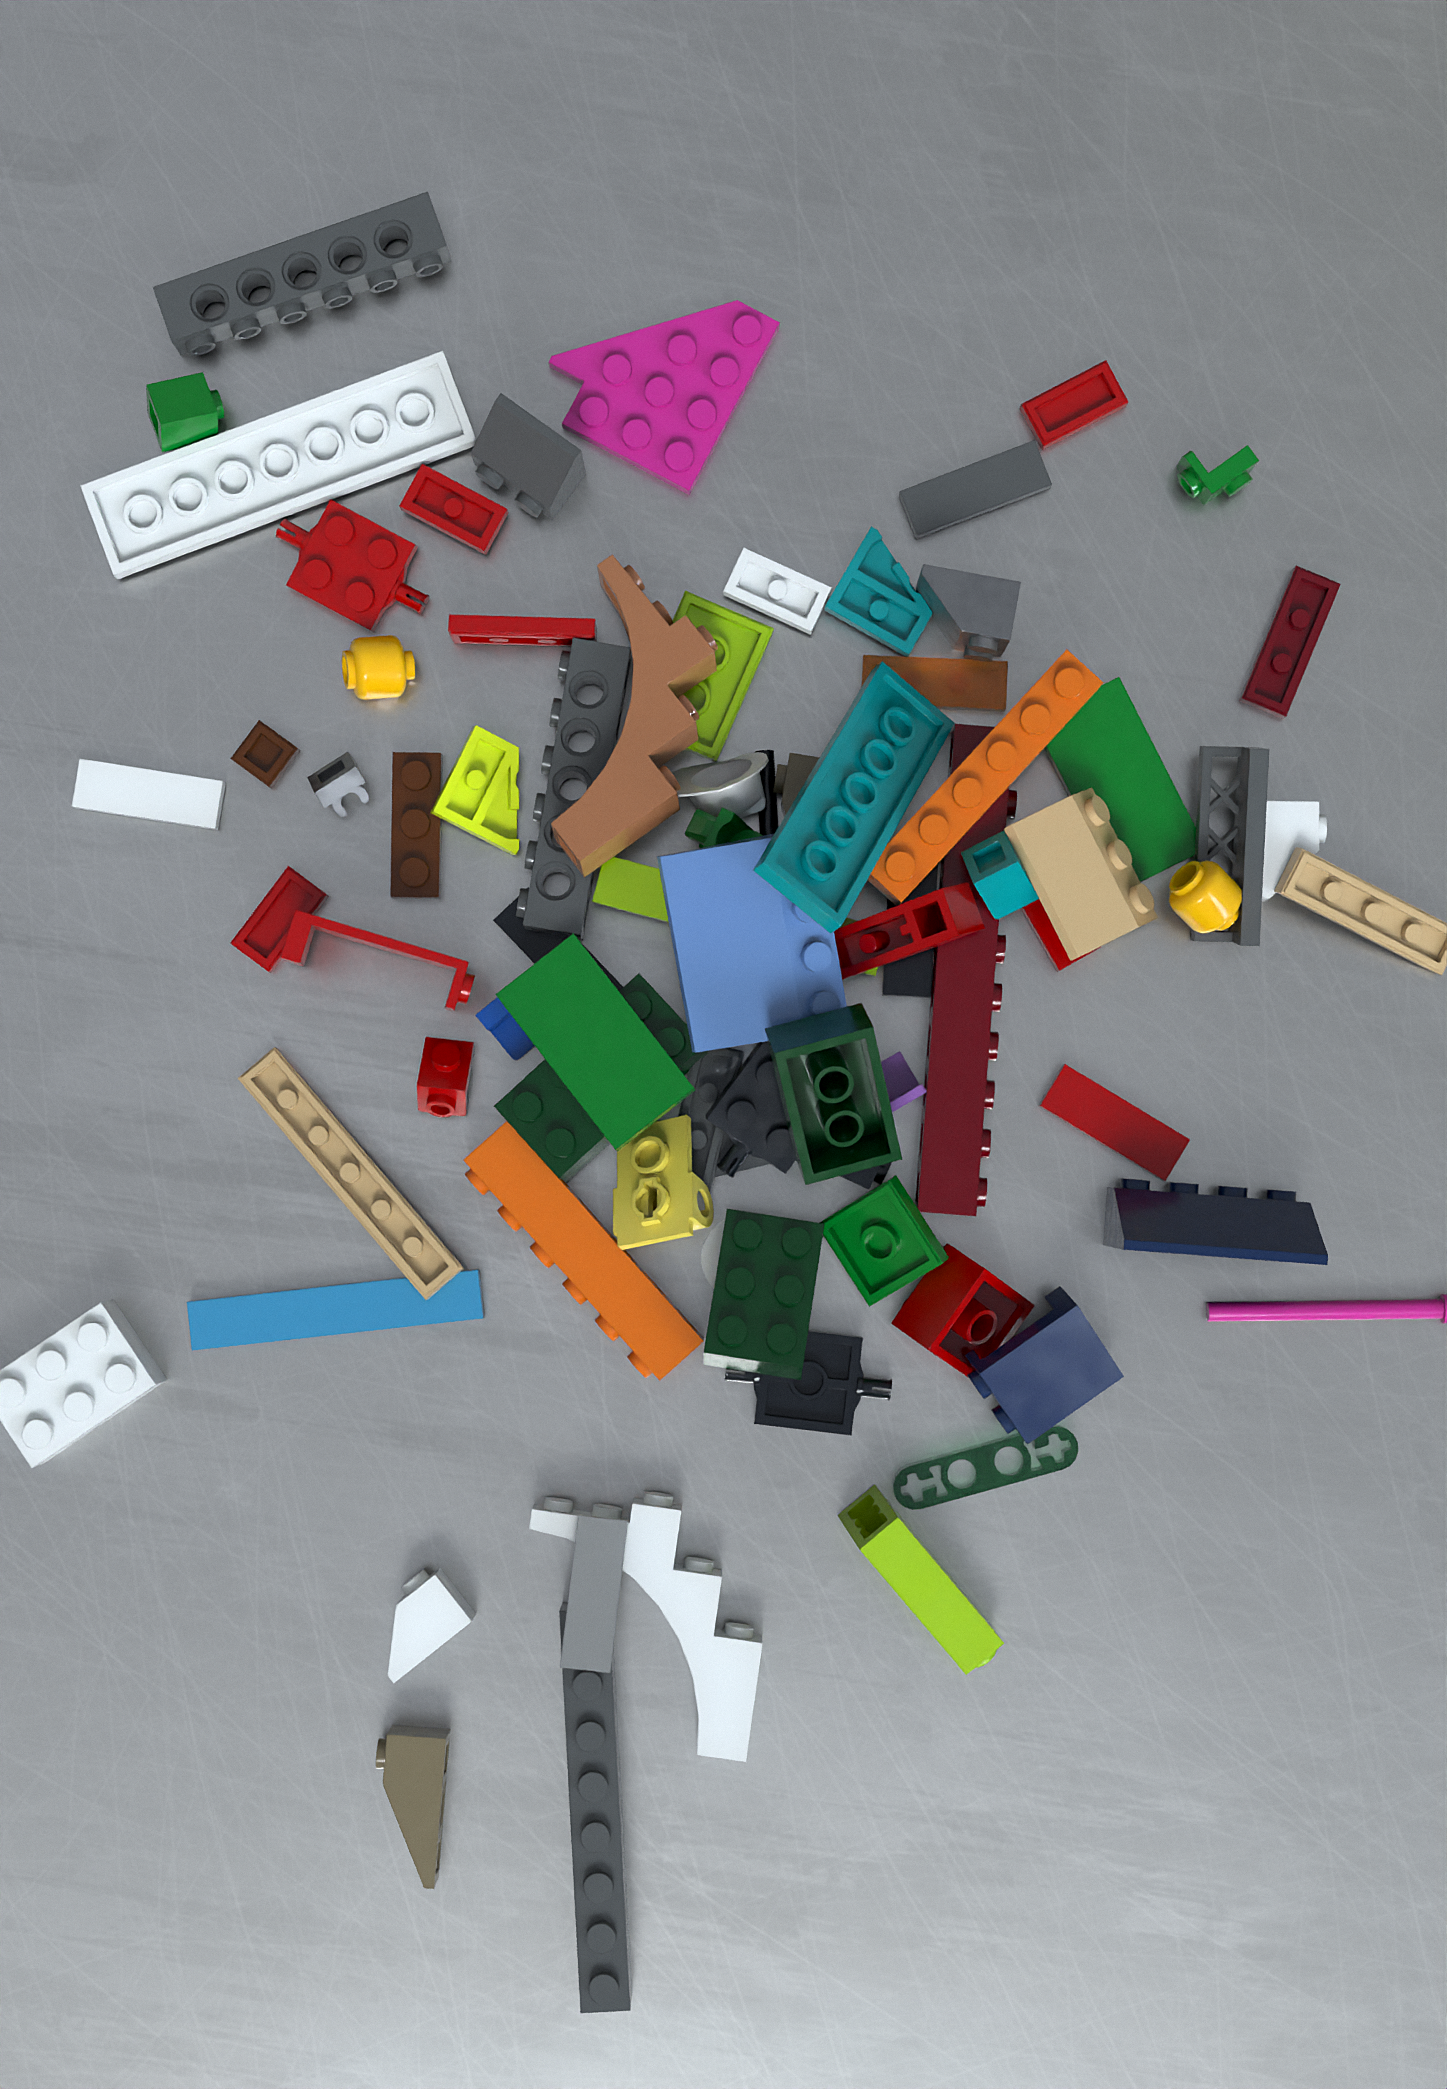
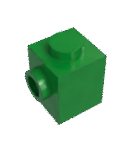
(183, 411)

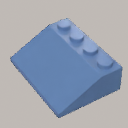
(743, 947)

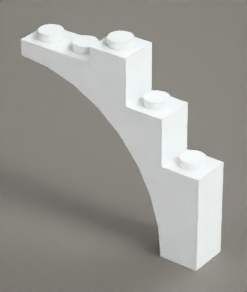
(720, 1660)

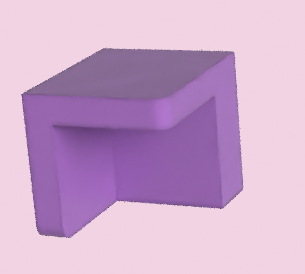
(900, 1081)

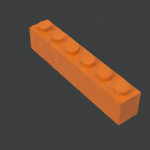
(983, 777)
(584, 1251)

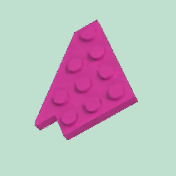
(667, 388)

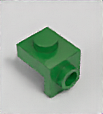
(1227, 477)

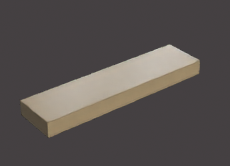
(1365, 910)

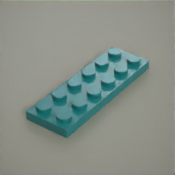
(854, 798)

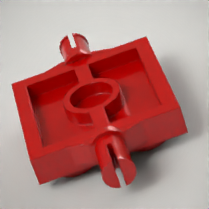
(352, 565)

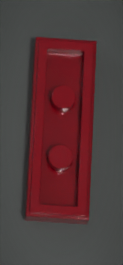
(1289, 642)

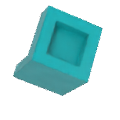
(999, 875)

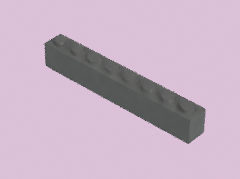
(597, 1837)

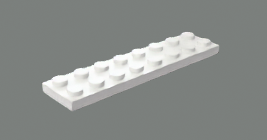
(279, 465)

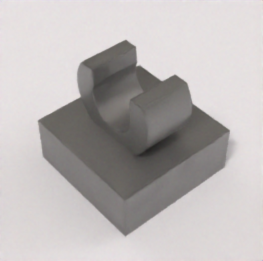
(336, 781)

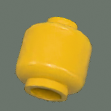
(377, 667)
(1205, 896)

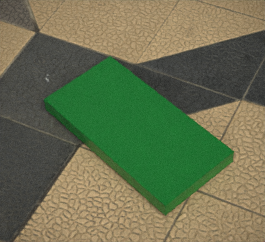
(1115, 756)
(595, 1042)

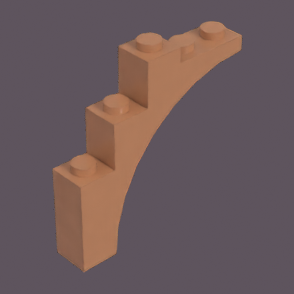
(660, 723)

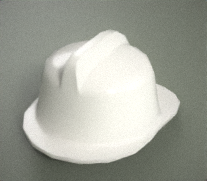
(725, 784)

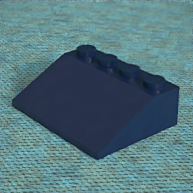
(1212, 1224)

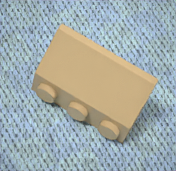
(1081, 872)

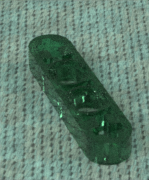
(986, 1473)

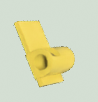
(657, 1187)

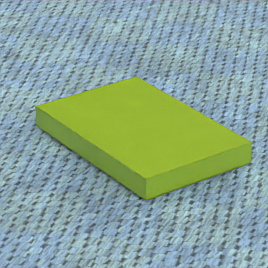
(739, 653)

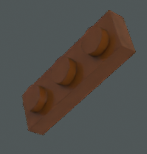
(414, 830)

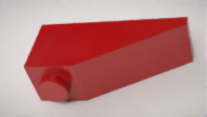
(907, 929)

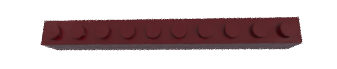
(961, 1029)

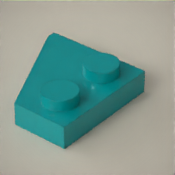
(879, 597)

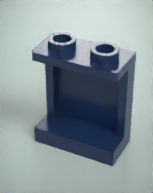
(1045, 1370)

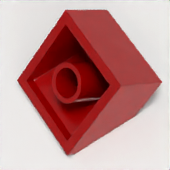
(961, 1311)

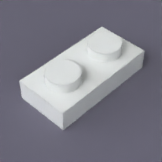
(777, 591)

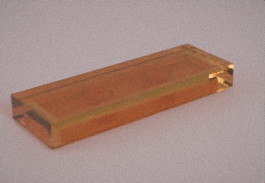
(950, 682)

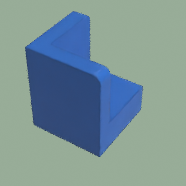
(505, 1029)

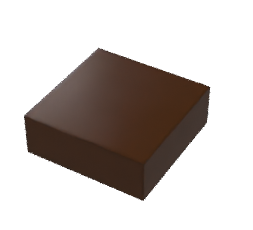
(265, 754)

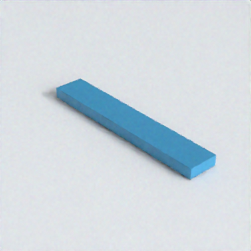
(330, 1311)

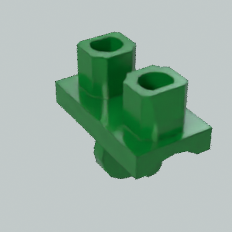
(713, 830)

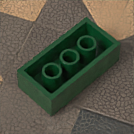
(550, 1115)

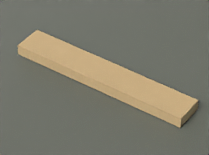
(351, 1173)

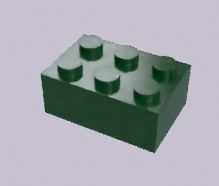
(834, 1093)
(763, 1294)

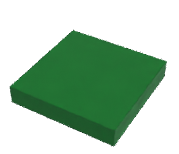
(883, 1241)

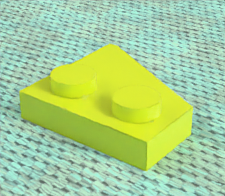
(483, 790)

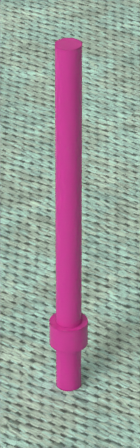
(1328, 1310)

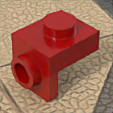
(444, 1077)

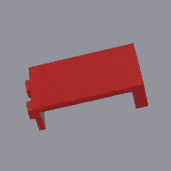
(302, 932)

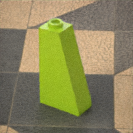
(920, 1580)

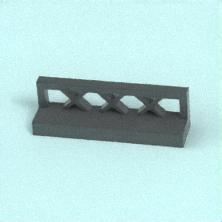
(1247, 832)

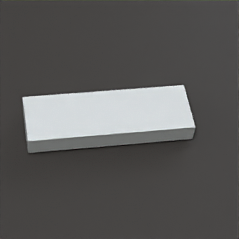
(148, 794)

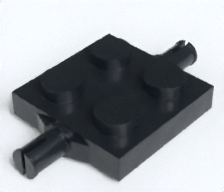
(753, 1115)
(827, 1389)

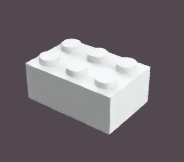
(75, 1382)

